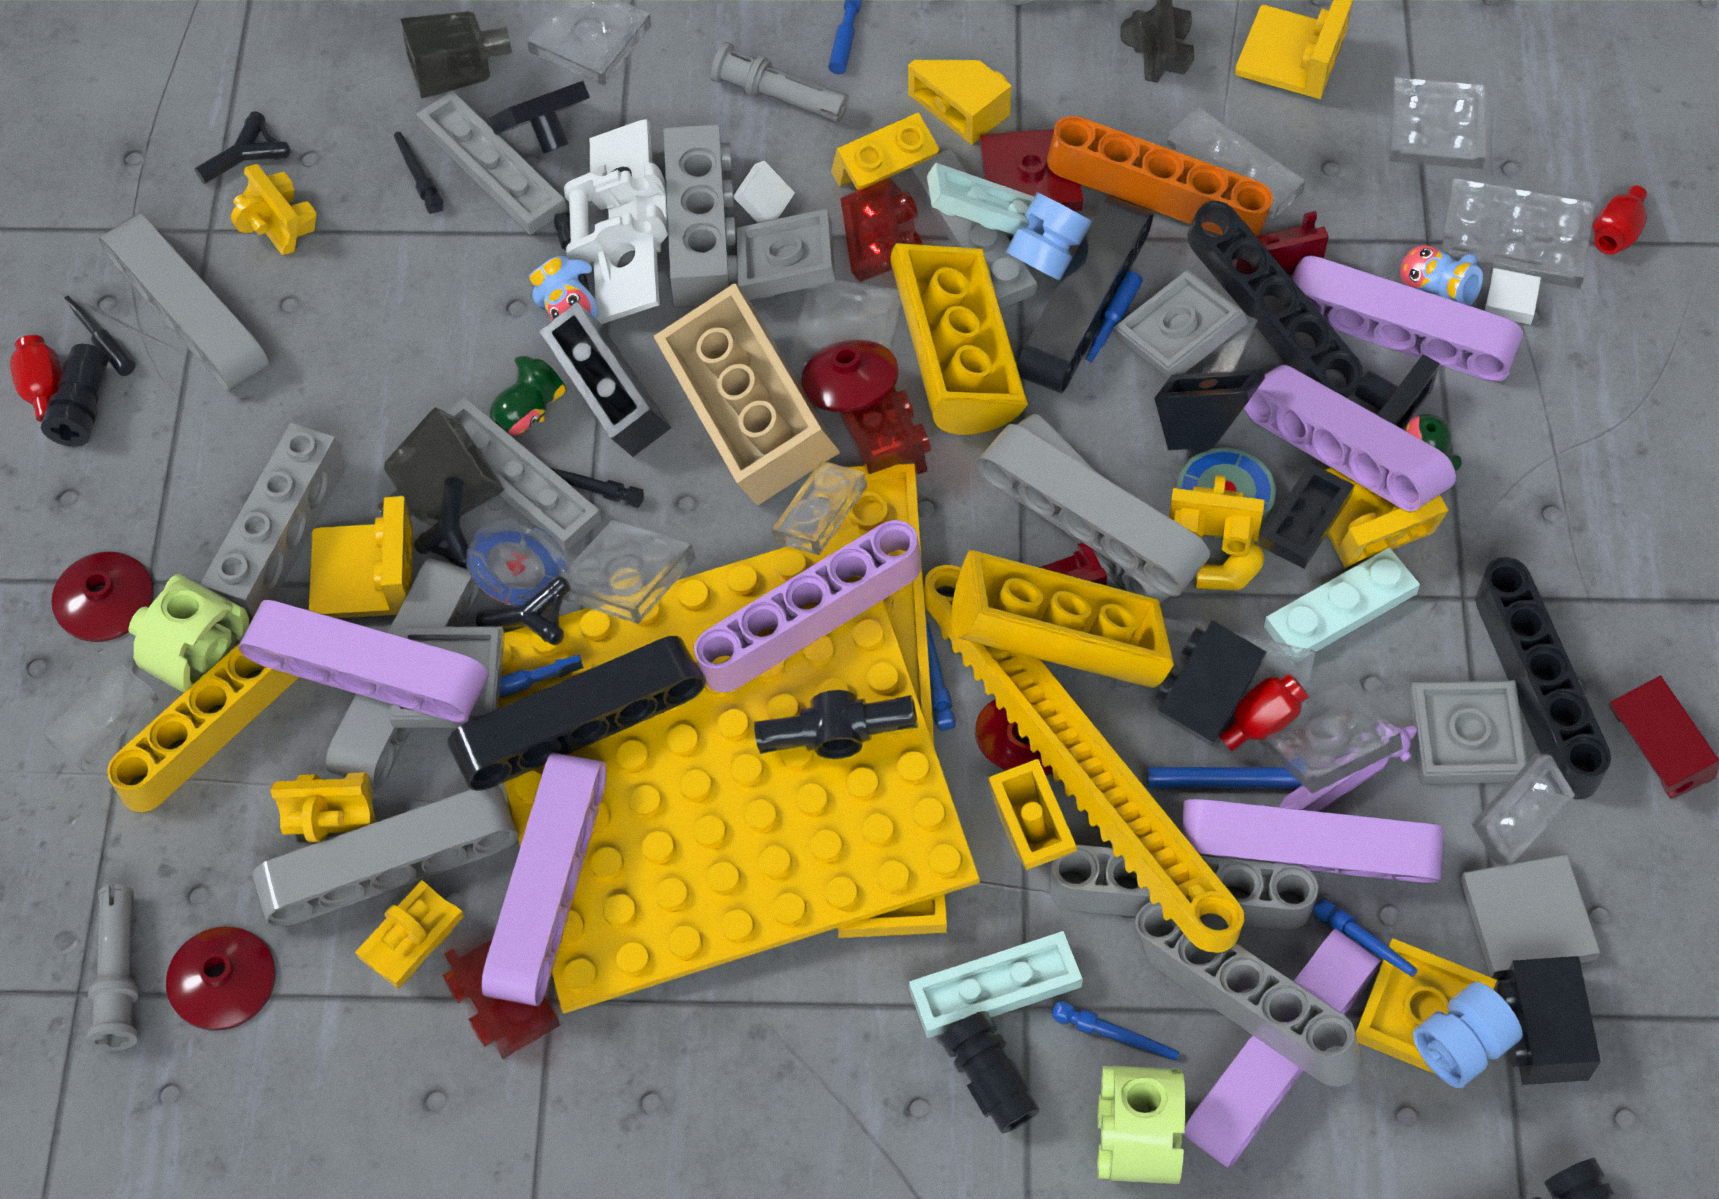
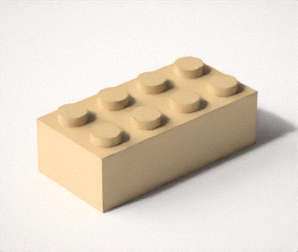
(746, 394)

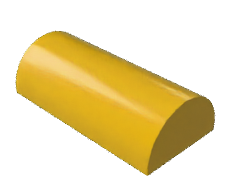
(958, 337)
(1061, 619)

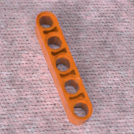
(1152, 174)

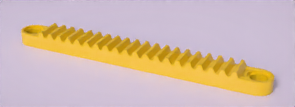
(1097, 779)

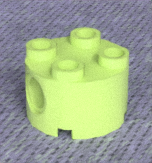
(185, 632)
(1141, 1124)

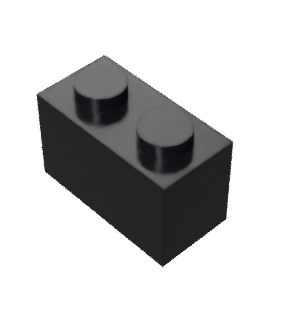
(1210, 681)
(1554, 1020)

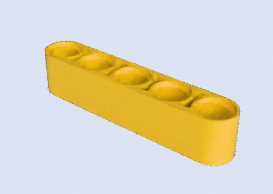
(202, 731)

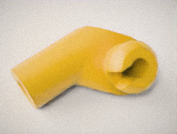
(1233, 574)

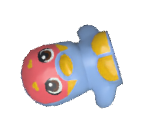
(1441, 275)
(559, 288)

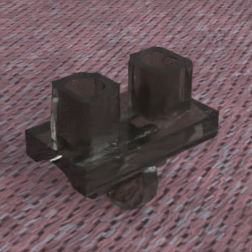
(1155, 37)

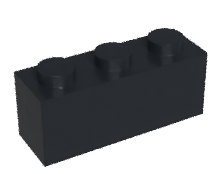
(605, 379)

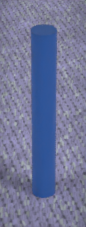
(1220, 777)

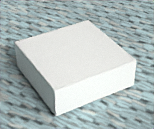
(763, 193)
(1512, 295)

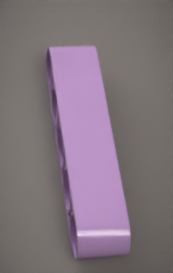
(1410, 319)
(1350, 439)
(799, 627)
(364, 661)
(1316, 840)
(544, 879)
(1260, 1075)

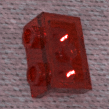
(874, 224)
(887, 435)
(495, 1020)

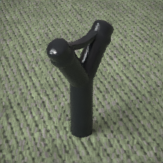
(244, 149)
(448, 527)
(531, 613)

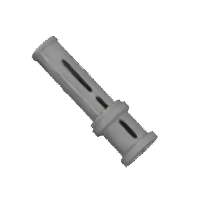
(760, 77)
(113, 989)

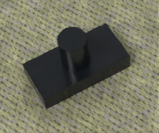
(542, 115)
(1399, 402)
(1306, 515)

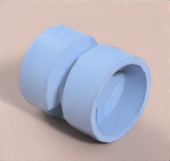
(1048, 236)
(1474, 1029)

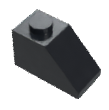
(1202, 406)

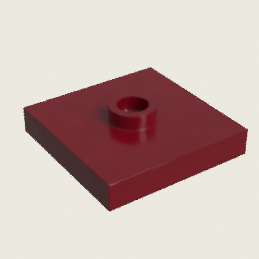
(1021, 164)

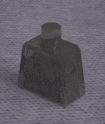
(450, 50)
(431, 455)

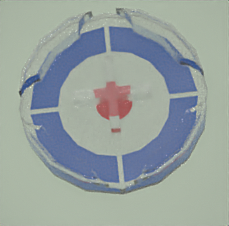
(514, 561)

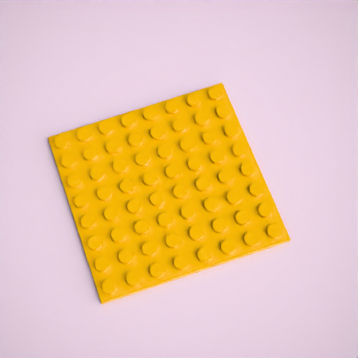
(728, 848)

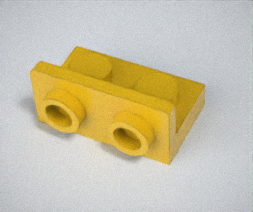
(884, 153)

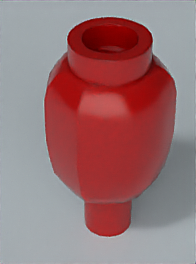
(1620, 221)
(35, 372)
(1265, 710)

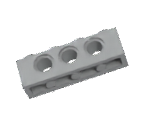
(697, 213)
(276, 518)

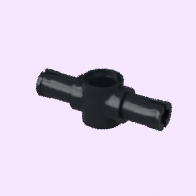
(836, 724)

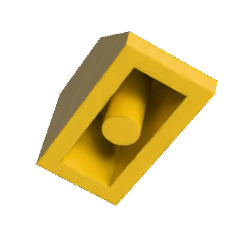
(961, 94)
(1031, 815)

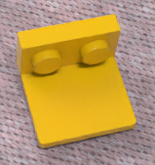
(1294, 48)
(1374, 524)
(363, 566)

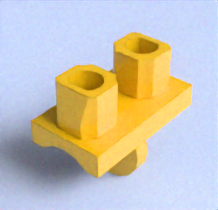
(267, 210)
(1219, 514)
(324, 805)
(409, 934)

